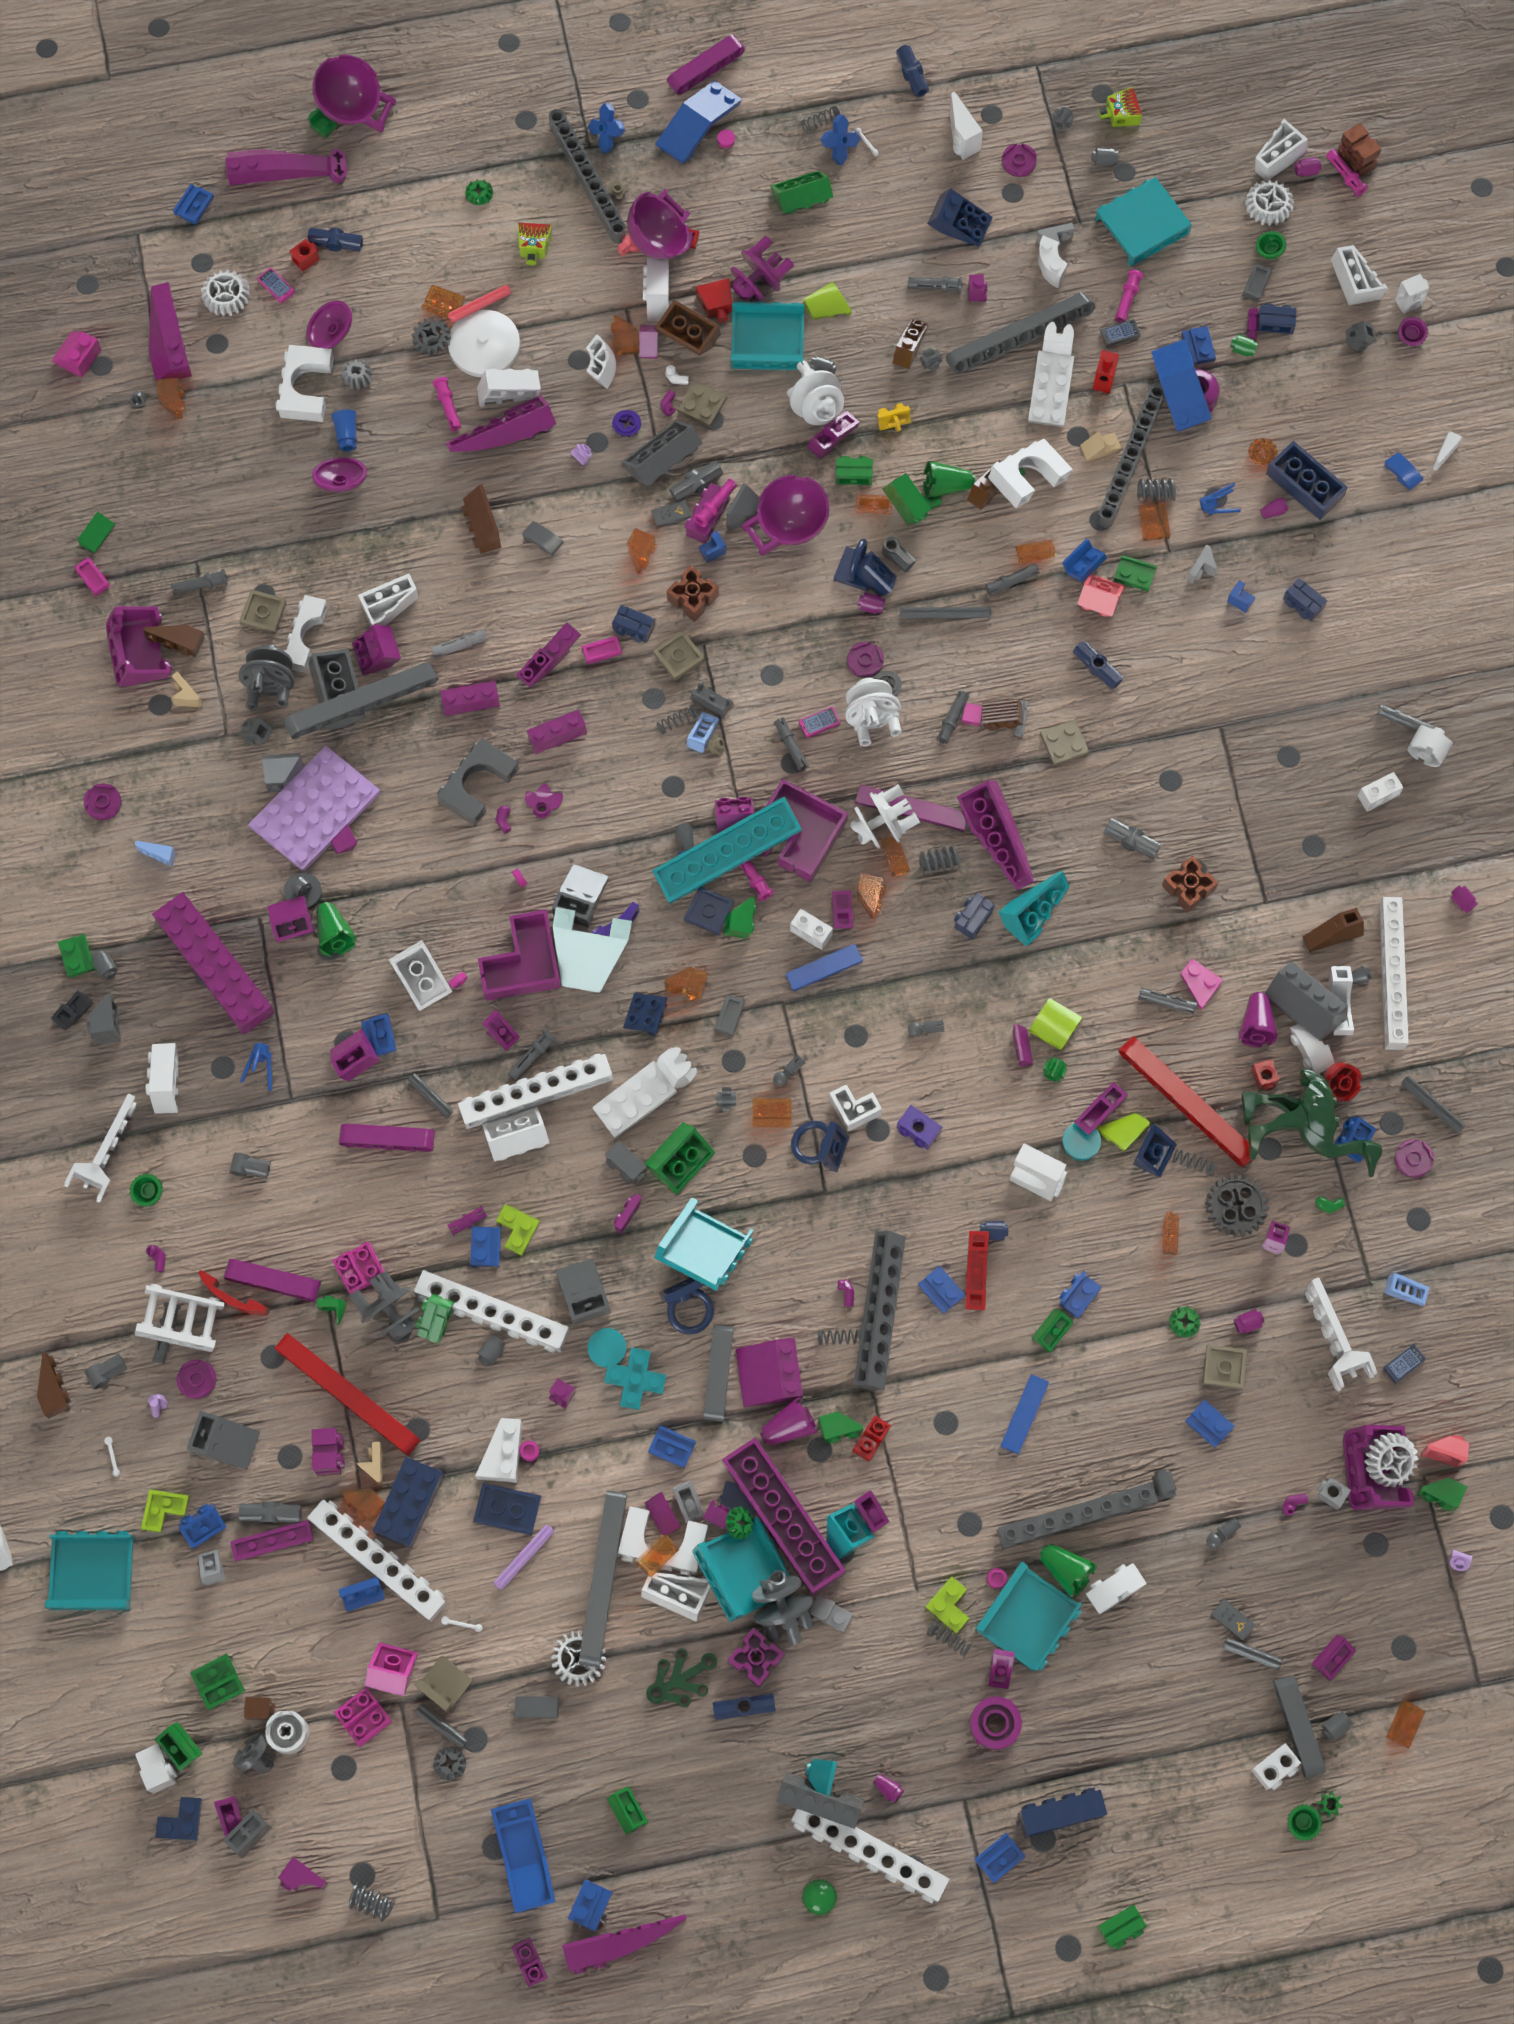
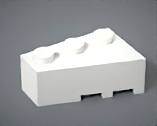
(1281, 151)
(1355, 276)
(656, 287)
(508, 384)
(388, 600)
(163, 1077)
(502, 1454)
(677, 1593)

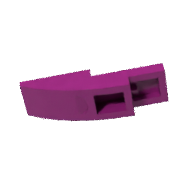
(550, 656)

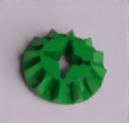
(486, 192)
(1177, 1326)
(735, 1529)

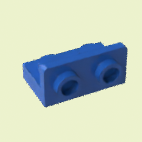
(1083, 561)
(1355, 1129)
(1079, 1295)
(201, 1525)
(362, 1594)

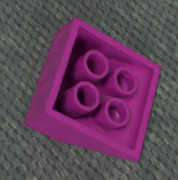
(769, 1373)

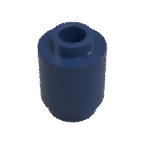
(996, 1230)

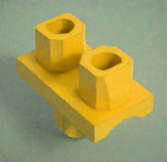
(893, 418)

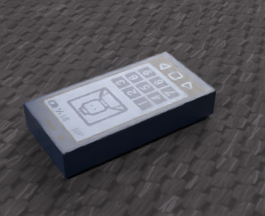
(1404, 1363)

